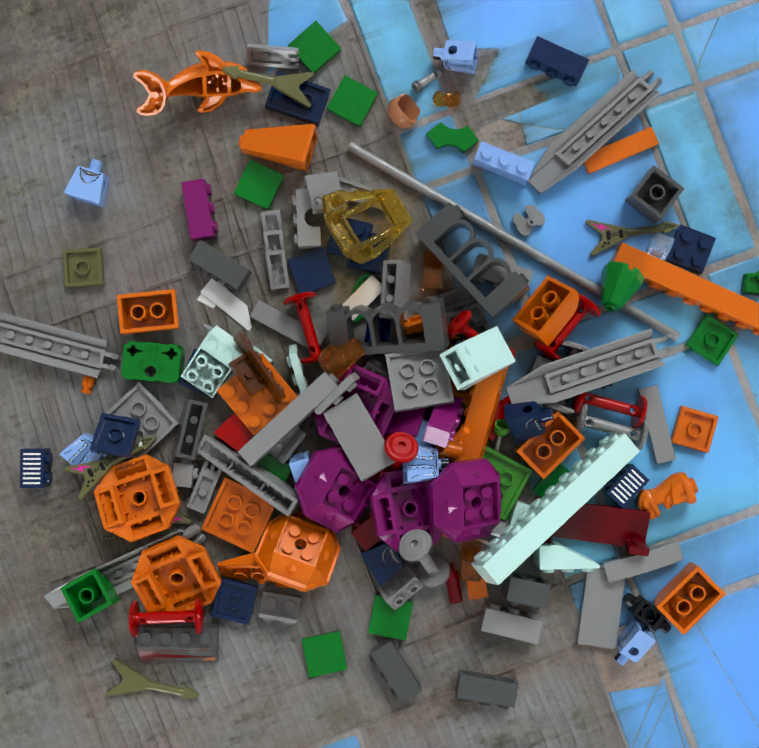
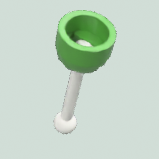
(501, 429)

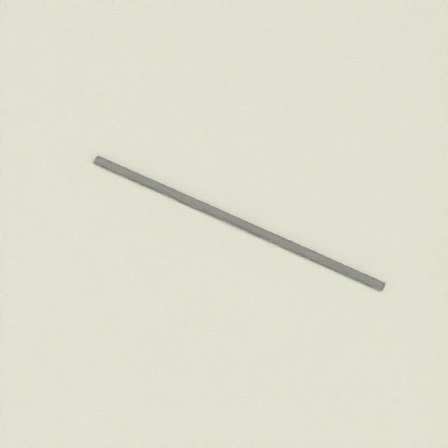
(508, 238)

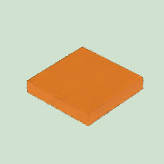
(694, 429)

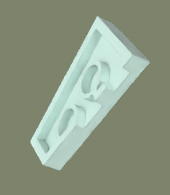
(293, 361)

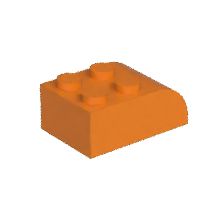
(547, 310)
(148, 312)
(551, 448)
(688, 597)

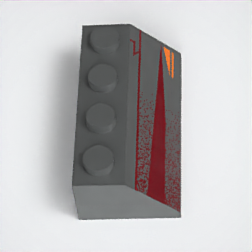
(178, 642)

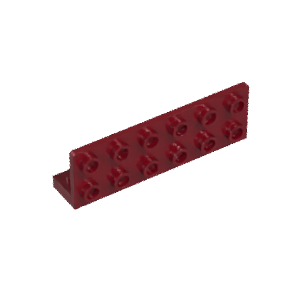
(607, 526)

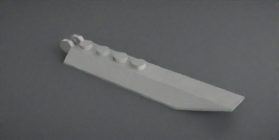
(594, 129)
(54, 346)
(589, 369)
(121, 569)

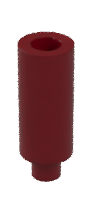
(453, 586)

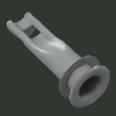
(418, 85)

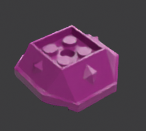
(374, 394)
(320, 487)
(452, 497)
(389, 512)

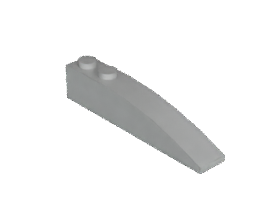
(254, 478)

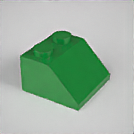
(89, 595)

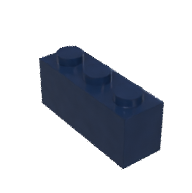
(556, 61)

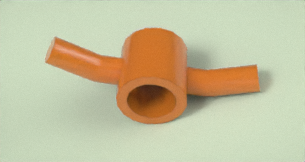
(453, 448)

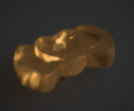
(446, 99)

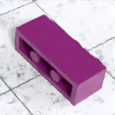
(199, 210)
(443, 422)

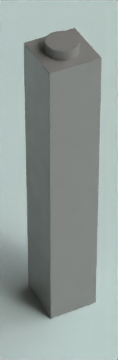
(288, 419)

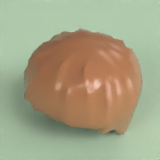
(403, 111)

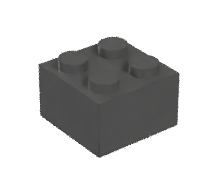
(654, 194)
(526, 590)

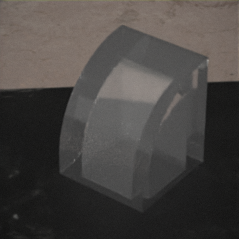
(659, 246)

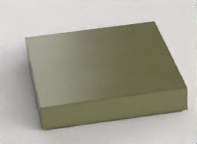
(83, 267)

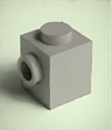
(185, 473)

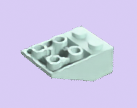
(477, 358)
(210, 362)
(557, 556)

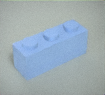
(503, 163)

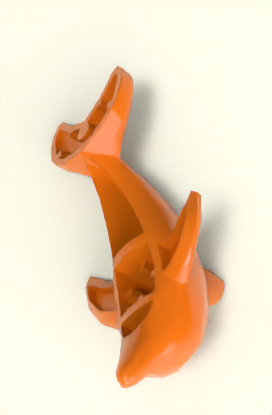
(198, 80)

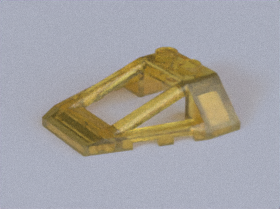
(336, 221)

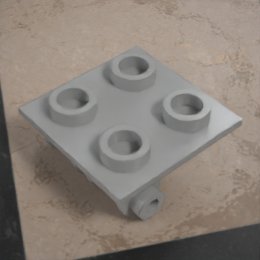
(321, 185)

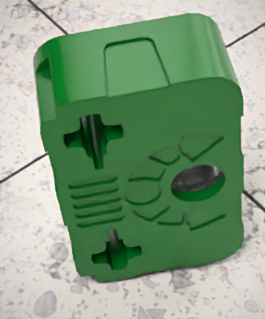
(153, 356)

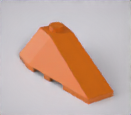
(244, 568)

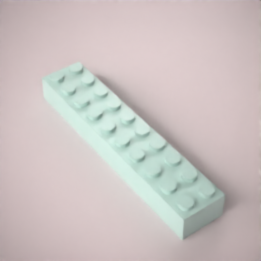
(554, 508)

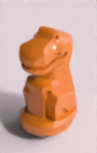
(671, 491)

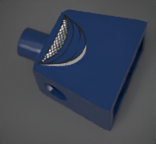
(526, 419)
(382, 561)

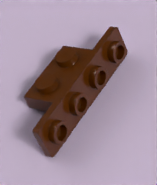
(252, 371)

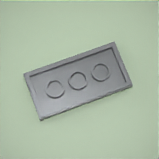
(358, 437)
(600, 610)

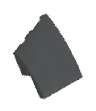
(459, 300)

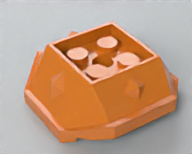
(119, 495)
(296, 567)
(162, 590)

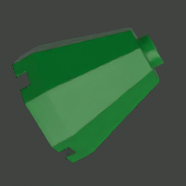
(618, 284)

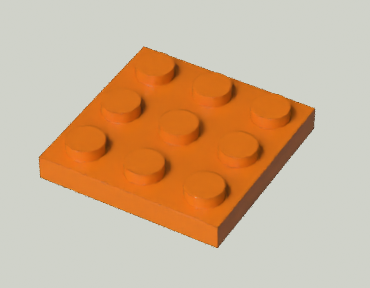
(261, 407)
(238, 515)

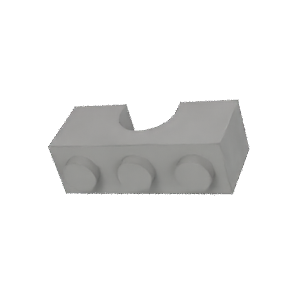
(306, 236)

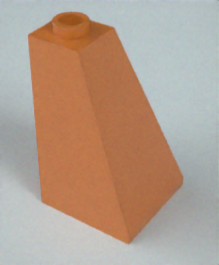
(283, 145)

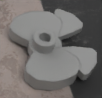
(523, 225)

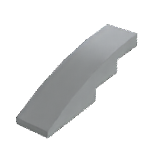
(275, 249)
(633, 565)

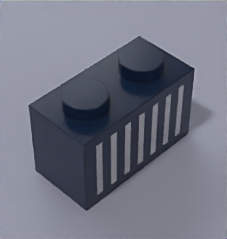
(35, 467)
(625, 485)

